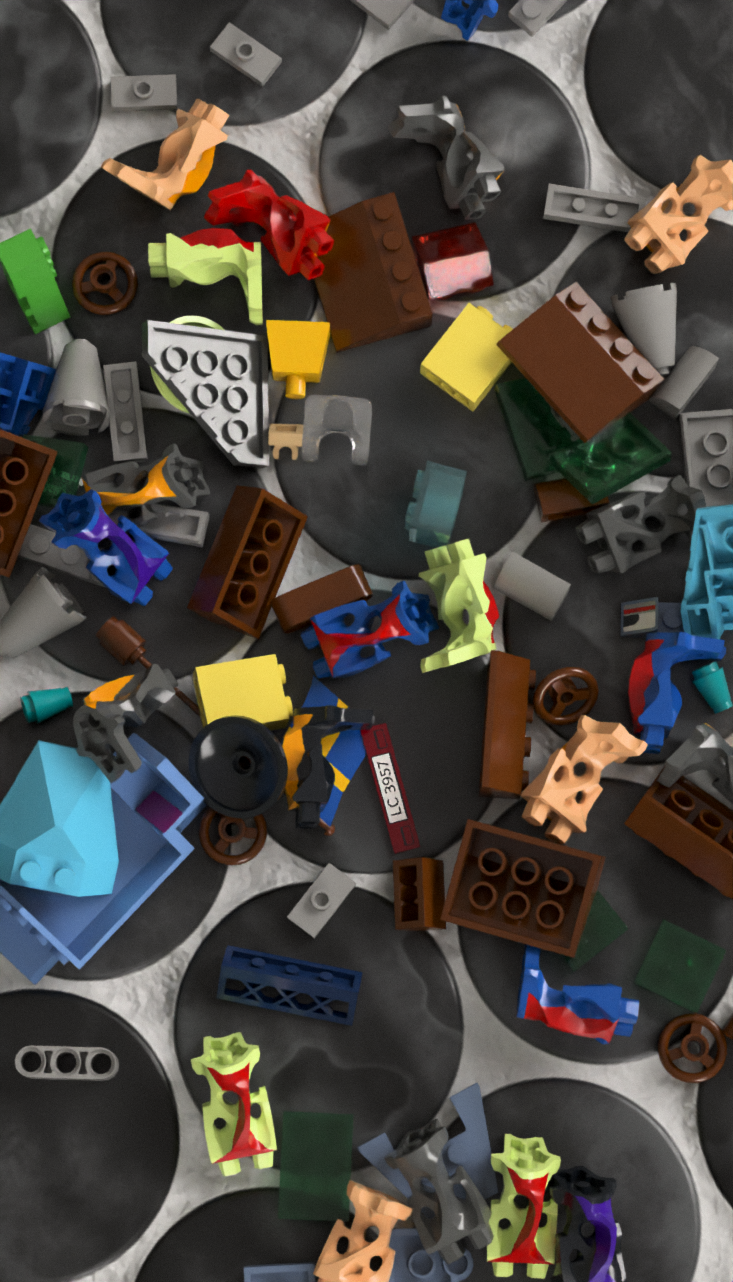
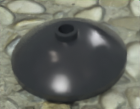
(225, 779)

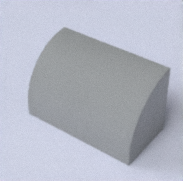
(684, 381)
(531, 586)

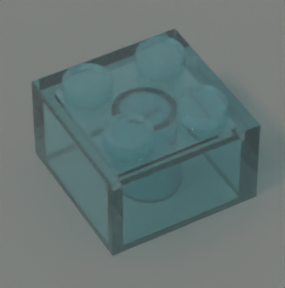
(437, 504)

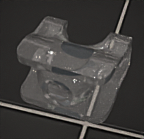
(341, 415)

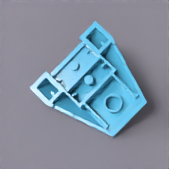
(709, 577)
(59, 825)

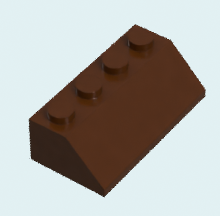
(22, 481)
(247, 561)
(505, 726)
(688, 828)

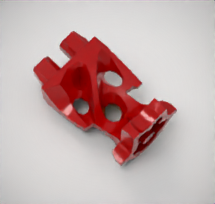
(289, 239)

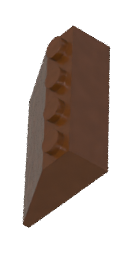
(371, 276)
(581, 362)
(522, 888)

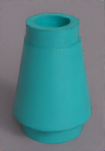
(713, 686)
(43, 704)

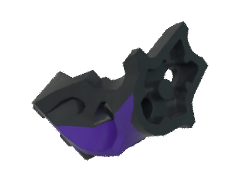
(585, 1200)

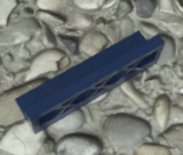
(290, 978)

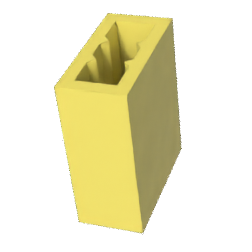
(467, 357)
(244, 689)

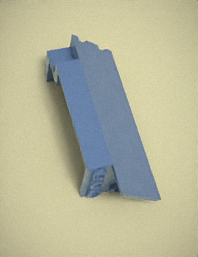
(55, 927)

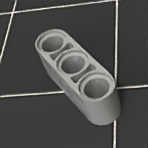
(50, 1058)

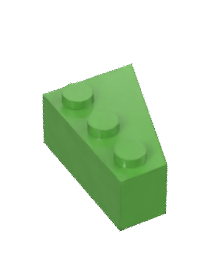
(32, 280)

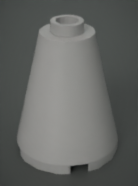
(650, 323)
(77, 392)
(38, 615)

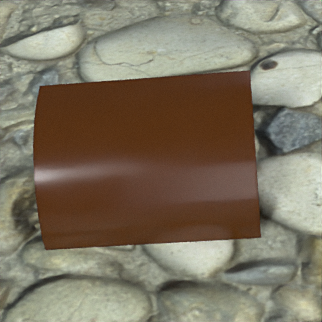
(561, 500)
(418, 894)

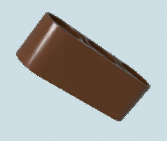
(336, 589)

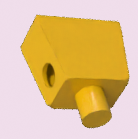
(297, 353)

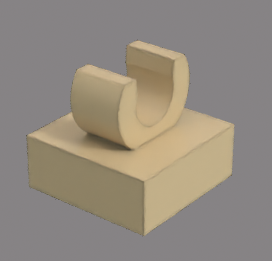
(285, 436)

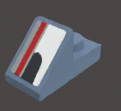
(649, 616)

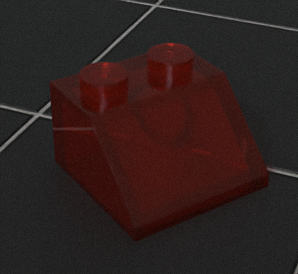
(453, 261)

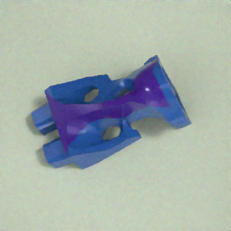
(85, 523)

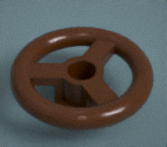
(104, 271)
(564, 693)
(217, 852)
(713, 1065)

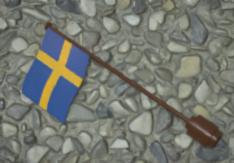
(342, 750)

